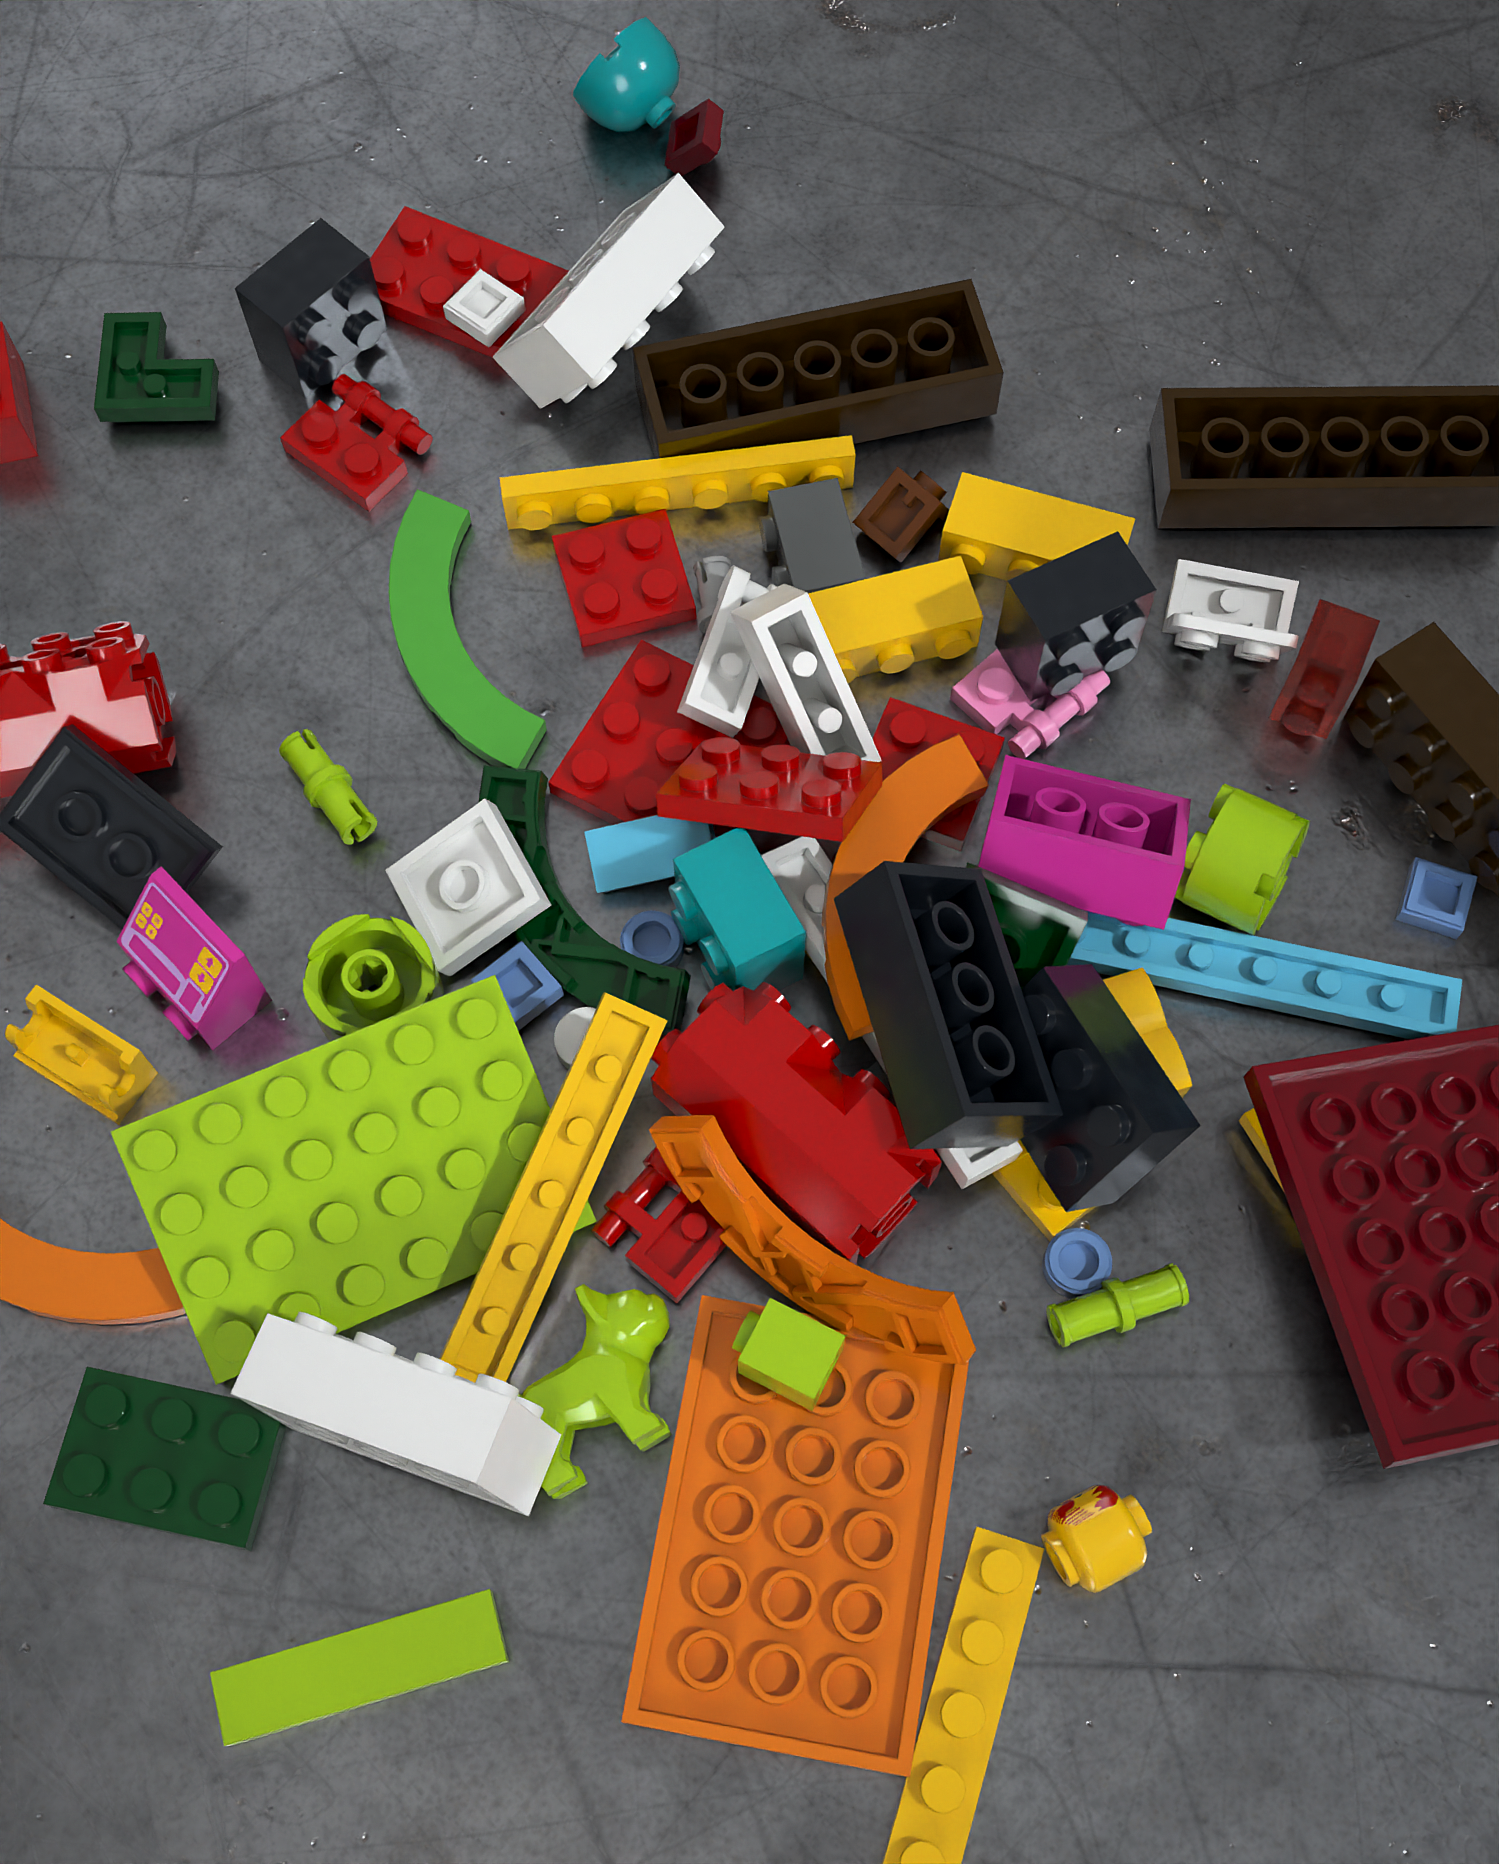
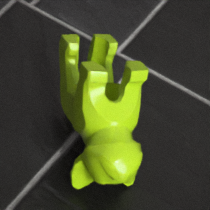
(604, 1380)

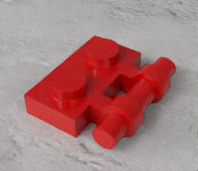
(346, 455)
(676, 1244)

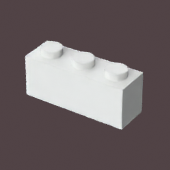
(802, 674)

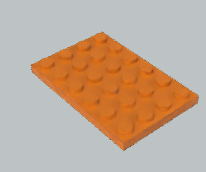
(799, 1553)

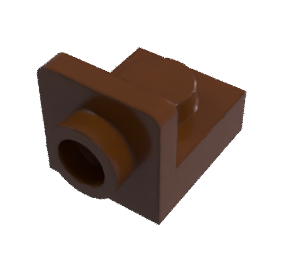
(902, 512)

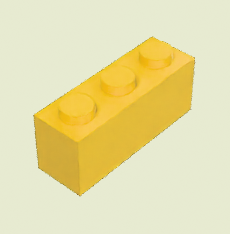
(1015, 529)
(900, 618)

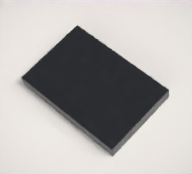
(102, 826)

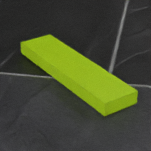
(358, 1667)

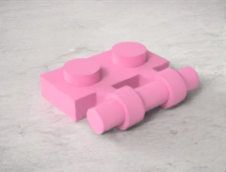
(996, 699)

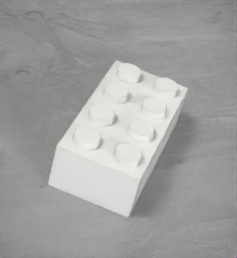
(610, 294)
(399, 1409)

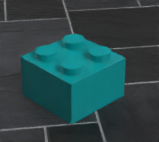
(737, 915)

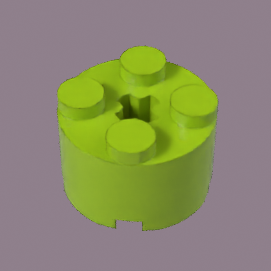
(1241, 859)
(366, 953)

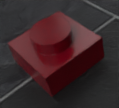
(694, 138)

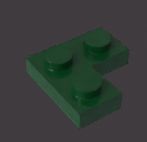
(140, 383)

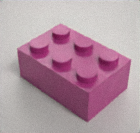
(1088, 841)

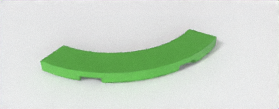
(432, 648)

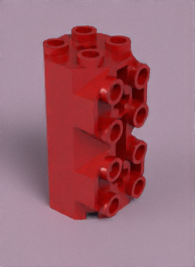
(95, 683)
(801, 1129)

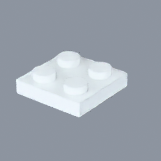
(467, 887)

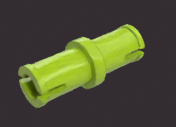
(328, 786)
(1117, 1305)

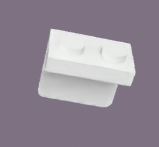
(1231, 608)

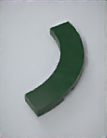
(558, 935)

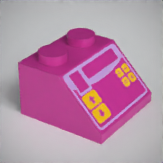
(189, 963)

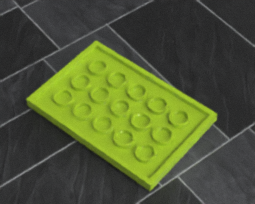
(341, 1172)

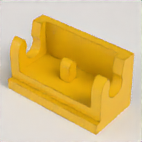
(80, 1056)

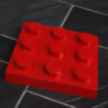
(641, 739)

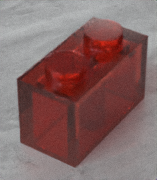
(1324, 669)

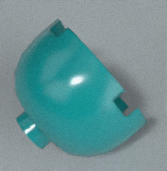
(632, 81)

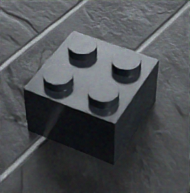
(312, 308)
(1074, 617)

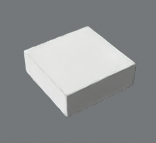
(484, 308)

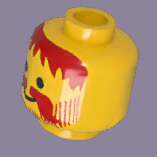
(1097, 1538)

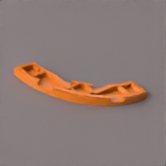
(895, 819)
(808, 1273)
(85, 1284)

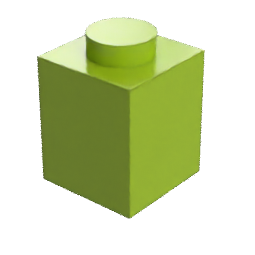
(788, 1352)

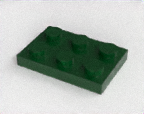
(166, 1459)

